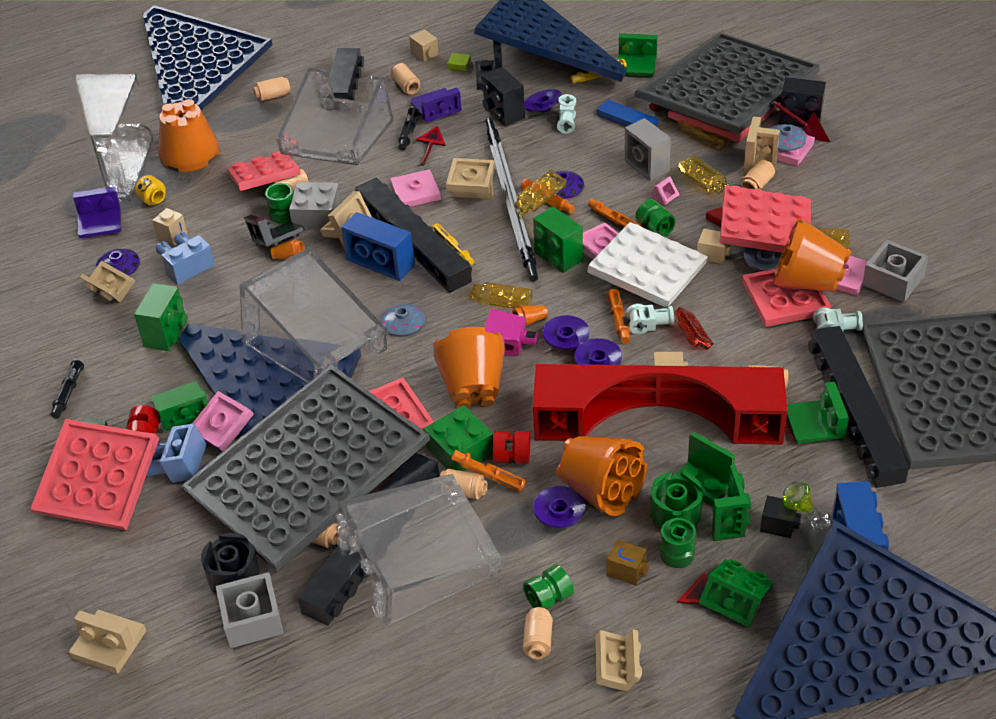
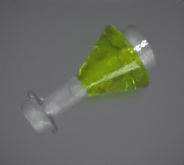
(799, 498)

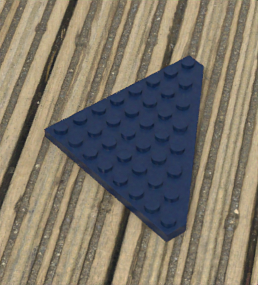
(543, 31)
(198, 56)
(243, 372)
(866, 632)

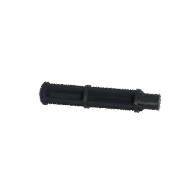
(409, 126)
(69, 384)

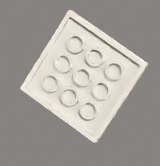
(647, 264)

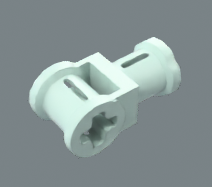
(566, 114)
(648, 318)
(836, 318)

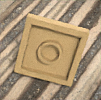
(760, 145)
(471, 178)
(342, 213)
(105, 640)

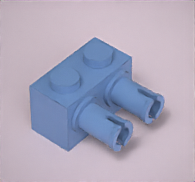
(187, 259)
(179, 455)

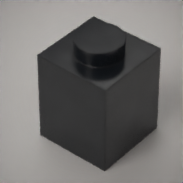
(778, 519)

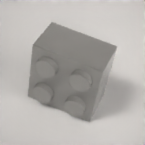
(647, 149)
(314, 203)
(895, 270)
(249, 610)

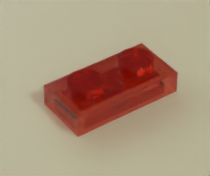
(696, 334)

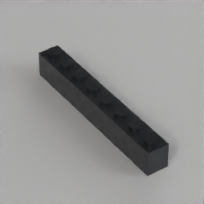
(428, 247)
(866, 421)
(343, 572)

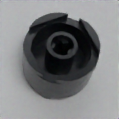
(229, 560)

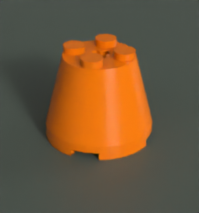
(185, 137)
(811, 260)
(471, 365)
(604, 471)

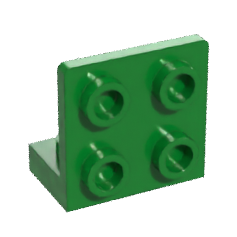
(639, 53)
(180, 405)
(819, 419)
(709, 466)
(731, 512)
(735, 591)

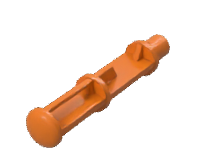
(556, 201)
(614, 216)
(617, 313)
(489, 471)

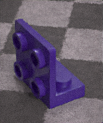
(438, 103)
(98, 212)

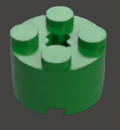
(676, 498)

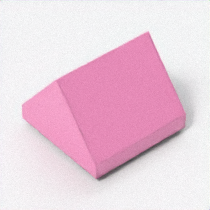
(665, 191)

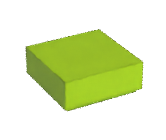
(459, 61)

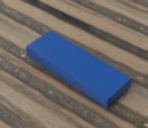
(623, 114)

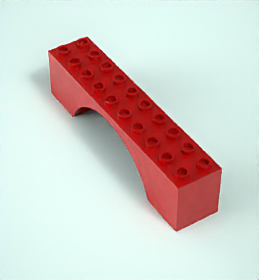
(741, 401)

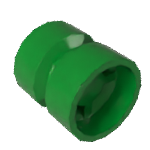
(279, 201)
(655, 218)
(678, 542)
(551, 587)

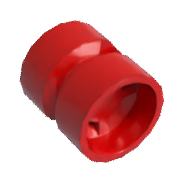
(143, 419)
(520, 448)

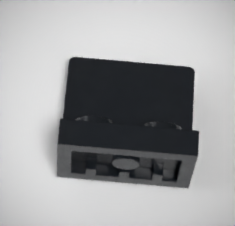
(486, 66)
(264, 234)

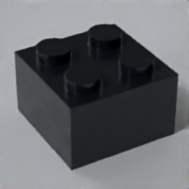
(503, 96)
(802, 99)

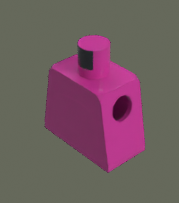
(512, 329)

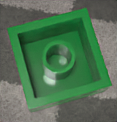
(558, 239)
(160, 317)
(459, 432)

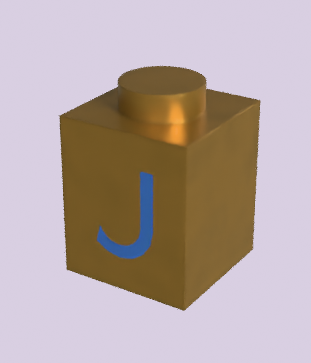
(627, 562)

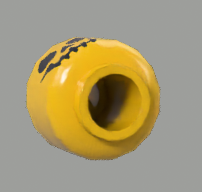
(150, 190)

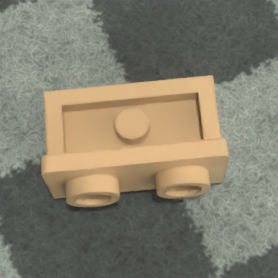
(109, 281)
(618, 660)

